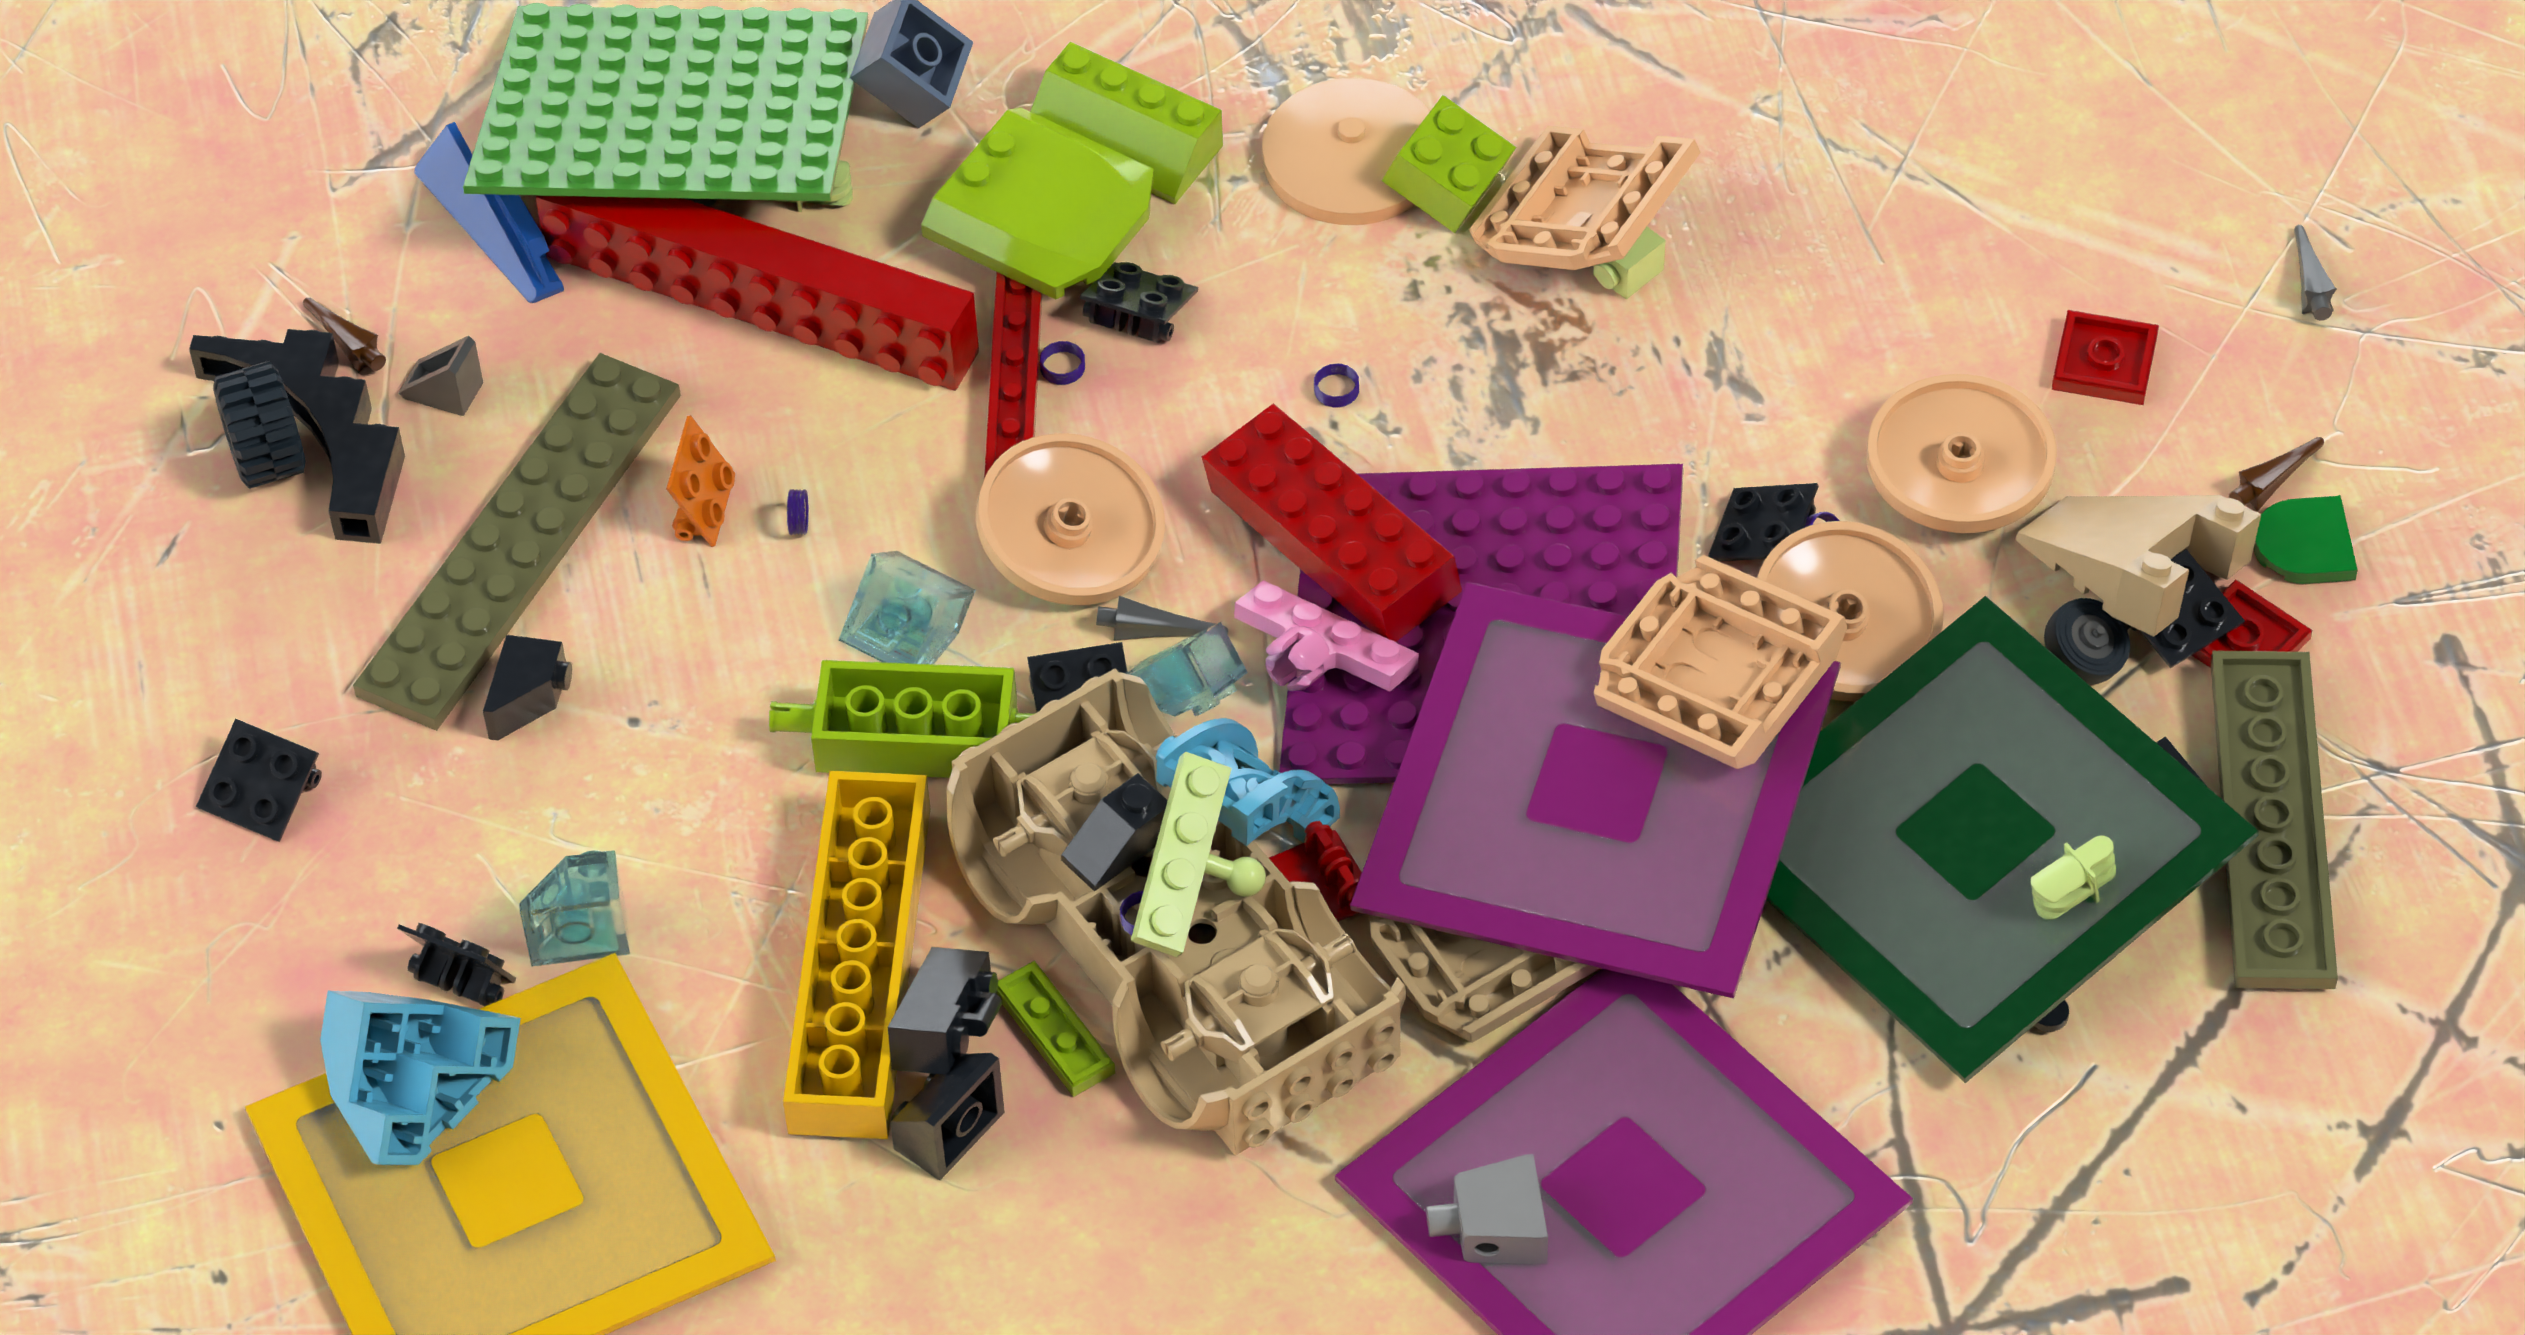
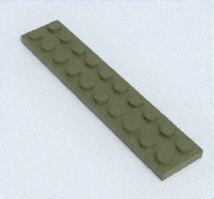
(516, 542)

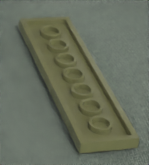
(2273, 781)

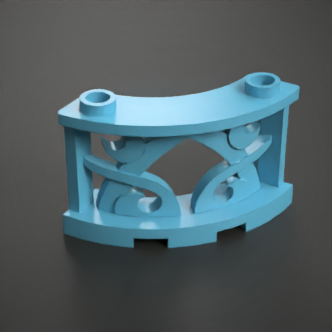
(1254, 793)

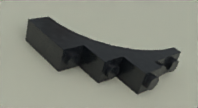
(337, 412)

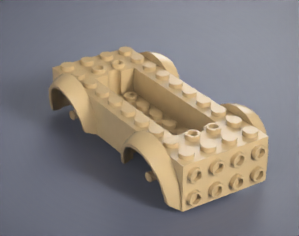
(1230, 1028)

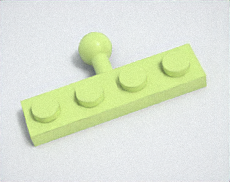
(1184, 857)

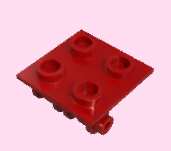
(1326, 863)

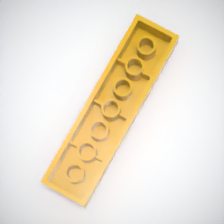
(856, 954)

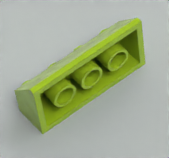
(1132, 117)

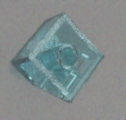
(905, 610)
(1192, 672)
(576, 911)

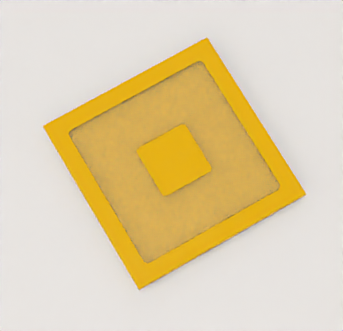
(553, 1204)

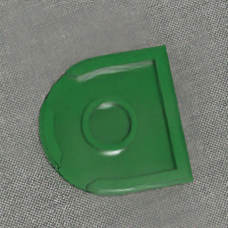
(2306, 540)

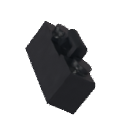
(943, 1007)

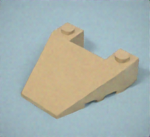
(2127, 544)

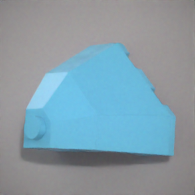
(409, 1067)

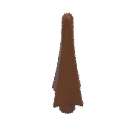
(355, 342)
(2262, 480)

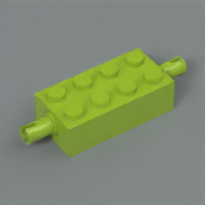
(900, 715)

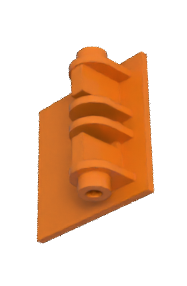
(699, 485)

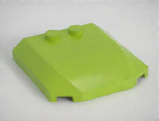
(1041, 204)

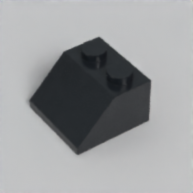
(949, 1113)

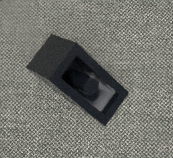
(525, 684)
(1116, 832)

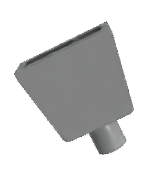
(1496, 1214)

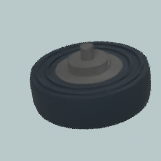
(2088, 640)

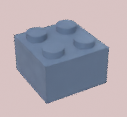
(911, 60)

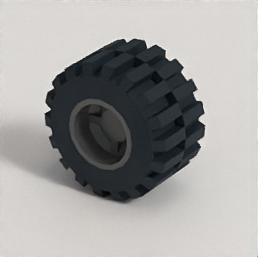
(259, 424)

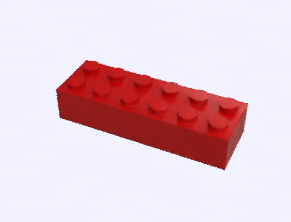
(1332, 524)

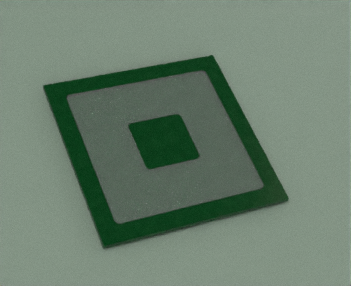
(1943, 806)

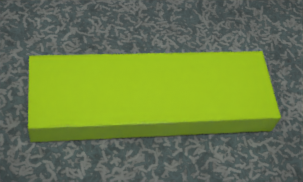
(1054, 1029)

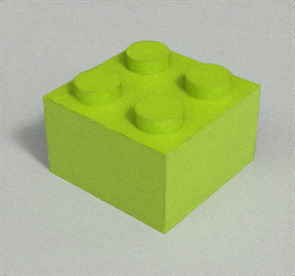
(1448, 164)

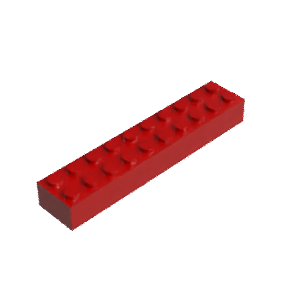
(769, 280)

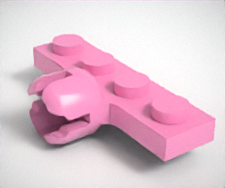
(1319, 640)

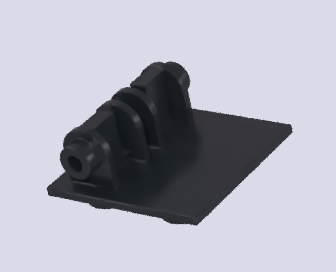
(1136, 294)
(1761, 519)
(2202, 616)
(1064, 672)
(259, 780)
(456, 965)

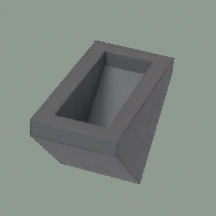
(446, 378)

